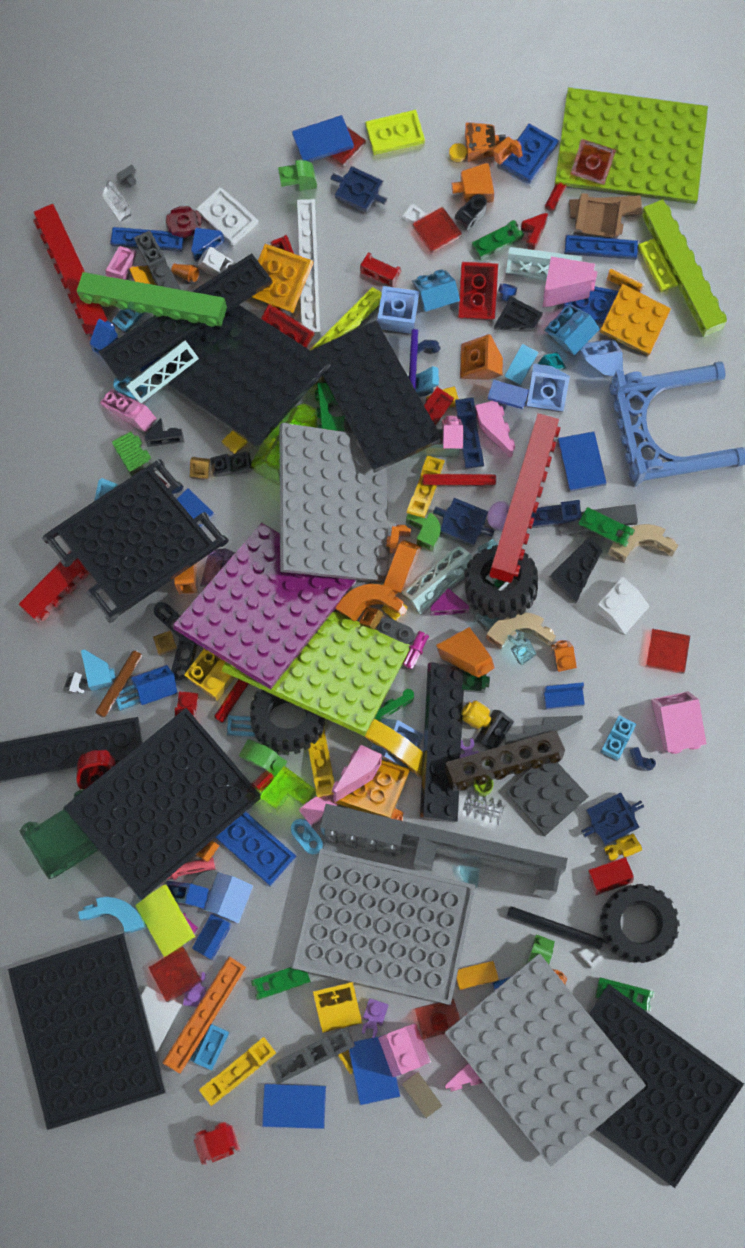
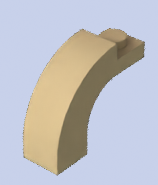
(644, 535)
(526, 623)

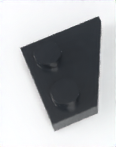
(518, 316)

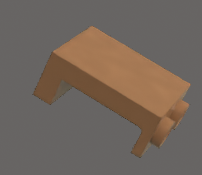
(599, 217)

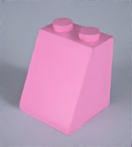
(568, 281)
(679, 722)
(404, 1050)

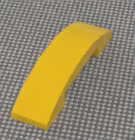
(424, 494)
(396, 745)
(321, 767)
(237, 1071)

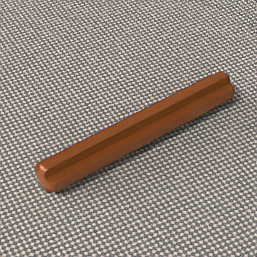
(118, 684)

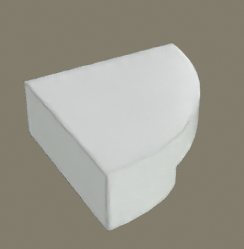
(413, 214)
(591, 956)

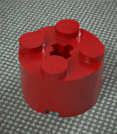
(92, 767)
(217, 1143)

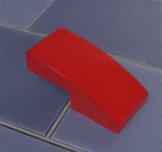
(263, 781)

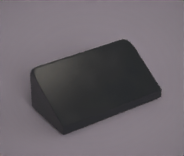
(495, 731)

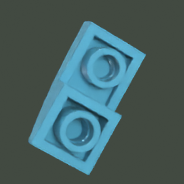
(521, 364)
(618, 738)

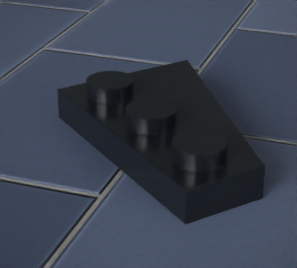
(576, 569)

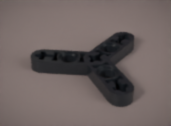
(183, 642)

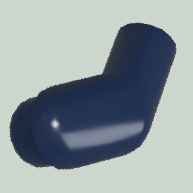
(429, 344)
(642, 762)

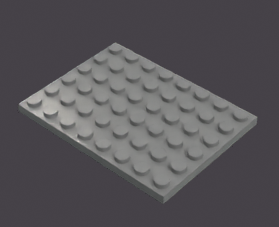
(331, 506)
(384, 927)
(545, 1059)

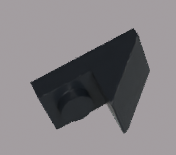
(158, 436)

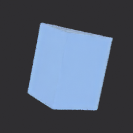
(228, 897)

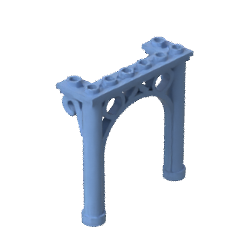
(633, 384)

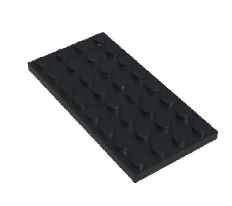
(377, 397)

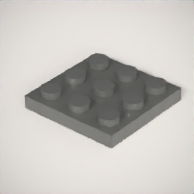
(547, 796)

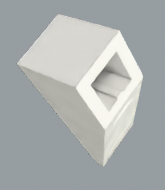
(213, 262)

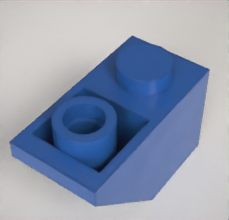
(103, 335)

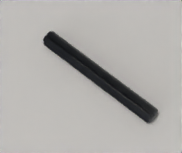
(555, 927)

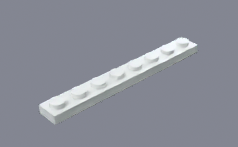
(308, 249)

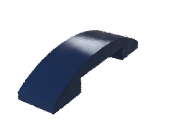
(471, 448)
(557, 514)

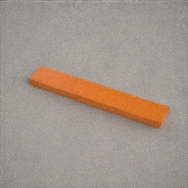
(204, 1015)

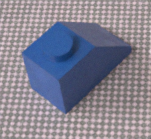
(188, 893)

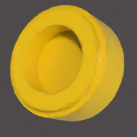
(457, 152)

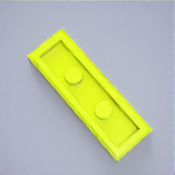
(657, 265)

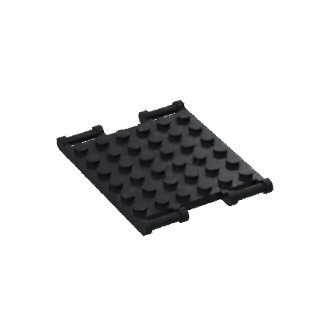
(135, 539)

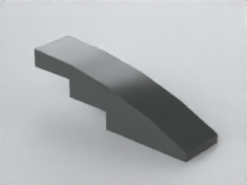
(623, 514)
(549, 724)
(313, 1055)

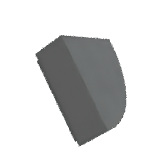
(205, 879)

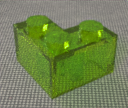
(287, 785)

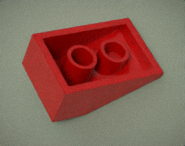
(478, 290)

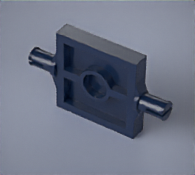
(358, 189)
(463, 522)
(612, 818)

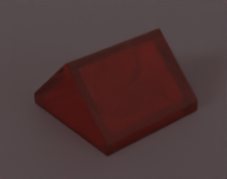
(593, 161)
(436, 1018)

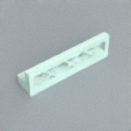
(533, 257)
(156, 366)
(441, 580)

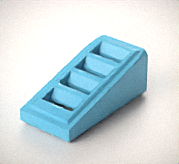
(130, 322)

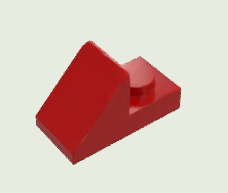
(535, 228)
(187, 700)

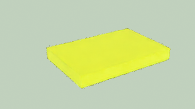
(394, 132)
(165, 920)

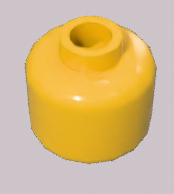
(476, 714)

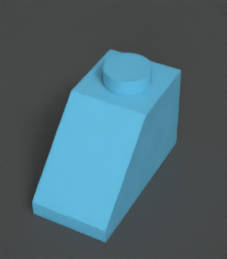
(97, 671)

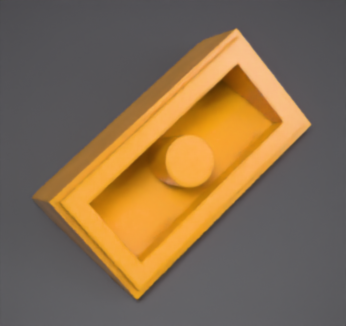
(142, 275)
(620, 278)
(476, 975)

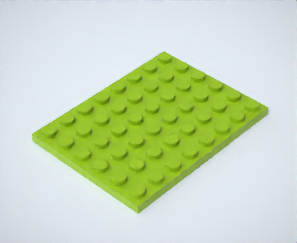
(654, 142)
(340, 673)

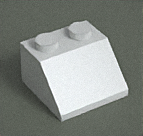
(622, 606)

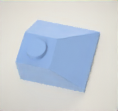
(604, 356)
(548, 388)

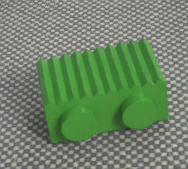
(131, 453)

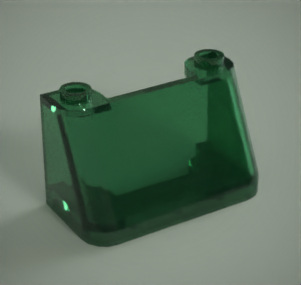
(57, 843)

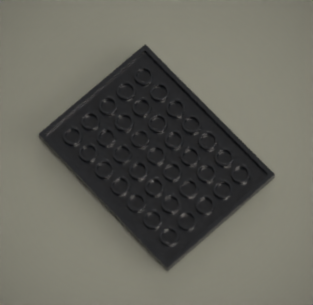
(245, 374)
(162, 803)
(86, 1031)
(682, 1093)

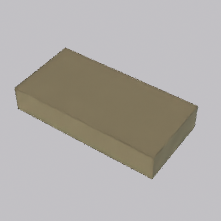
(422, 1094)

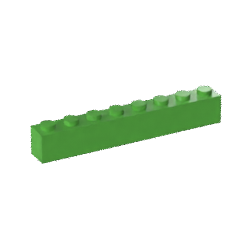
(152, 299)

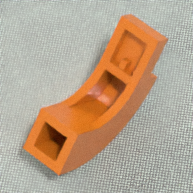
(367, 595)

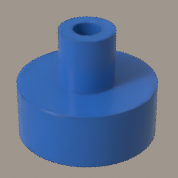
(507, 290)

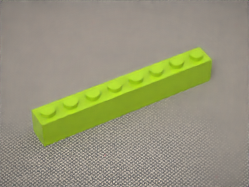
(682, 262)

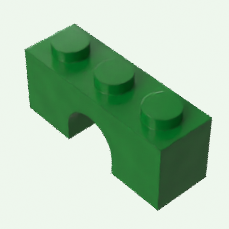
(327, 402)

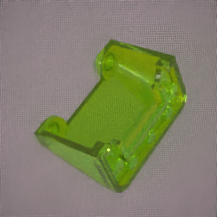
(267, 459)

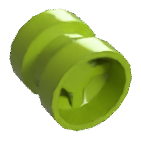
(481, 789)

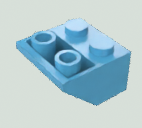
(436, 290)
(572, 328)

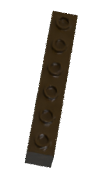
(549, 742)

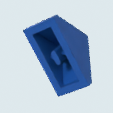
(204, 239)

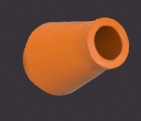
(187, 272)

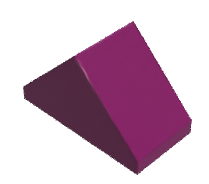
(449, 604)

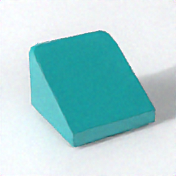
(552, 360)

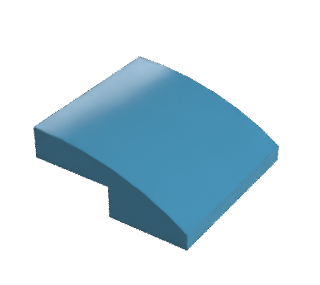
(209, 1047)

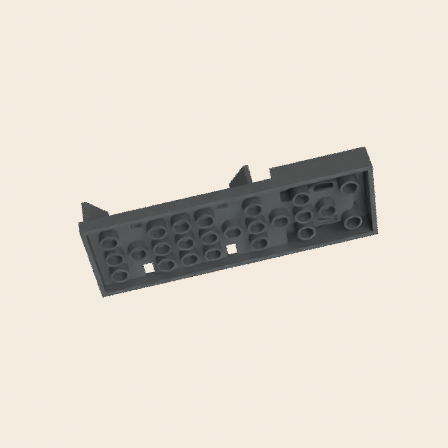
(390, 835)

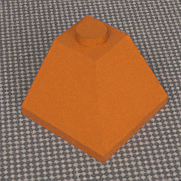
(480, 359)

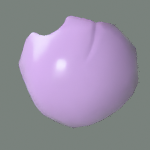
(497, 515)

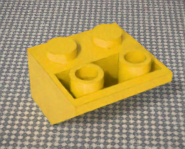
(208, 675)
(337, 1007)

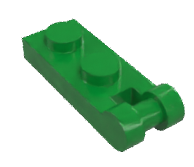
(497, 240)
(606, 527)
(392, 706)
(280, 982)
(628, 990)

